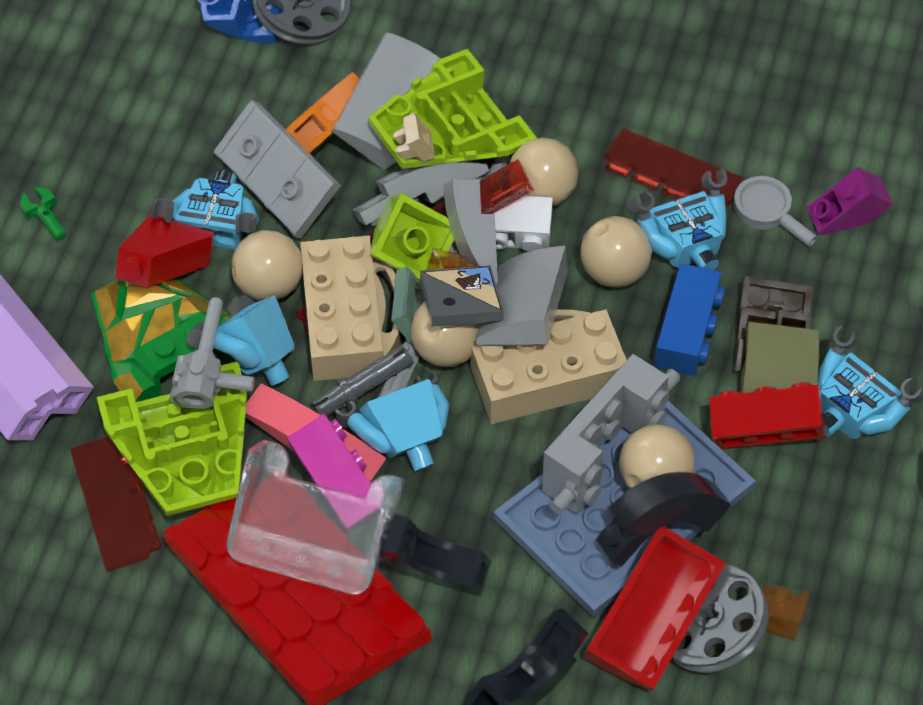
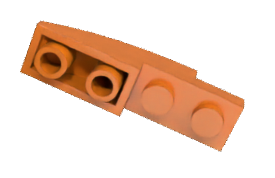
(317, 122)

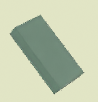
(407, 299)

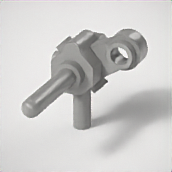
(198, 373)

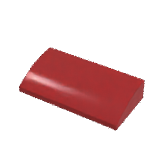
(654, 609)

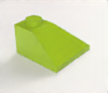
(409, 233)

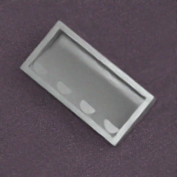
(388, 73)
(529, 295)

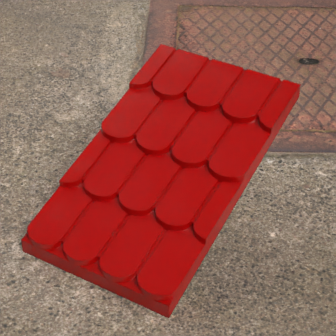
(309, 632)

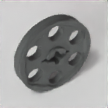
(307, 12)
(723, 629)

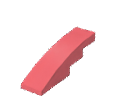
(284, 416)

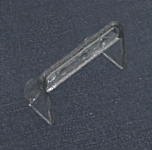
(306, 526)

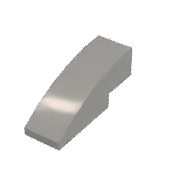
(471, 229)

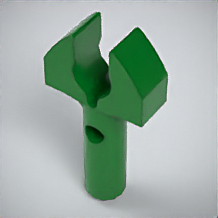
(43, 211)

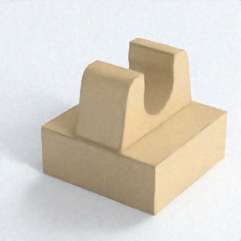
(415, 139)

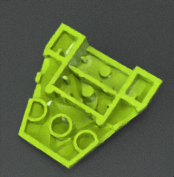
(456, 111)
(181, 452)

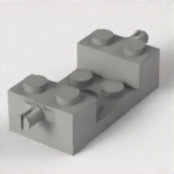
(628, 400)

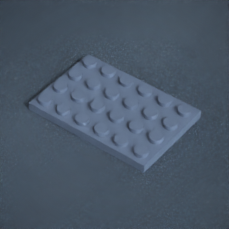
(568, 542)

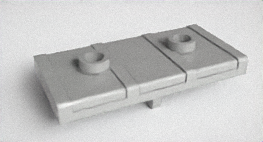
(276, 168)

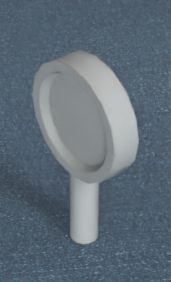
(766, 204)

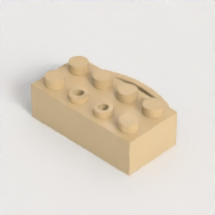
(345, 306)
(540, 377)

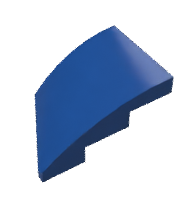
(237, 19)

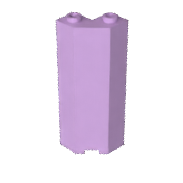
(33, 372)

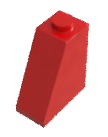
(163, 252)

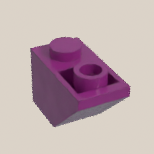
(850, 203)

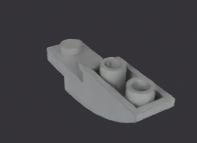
(417, 181)

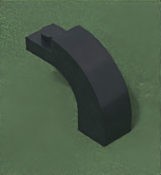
(658, 503)
(433, 559)
(537, 669)

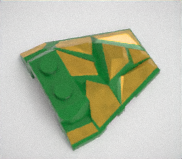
(148, 330)

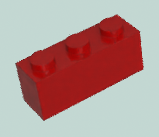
(767, 416)

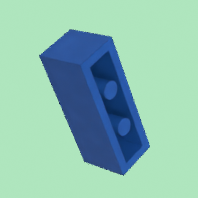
(689, 320)

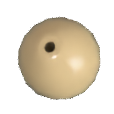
(549, 168)
(616, 251)
(267, 265)
(442, 344)
(654, 452)

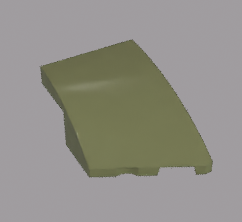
(779, 356)

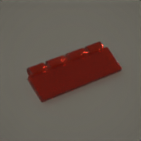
(660, 163)
(115, 504)

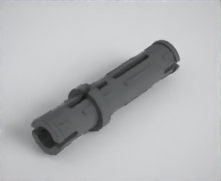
(363, 381)

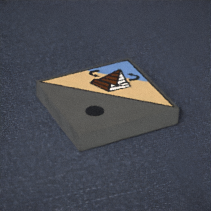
(461, 295)

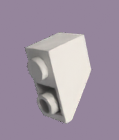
(524, 224)

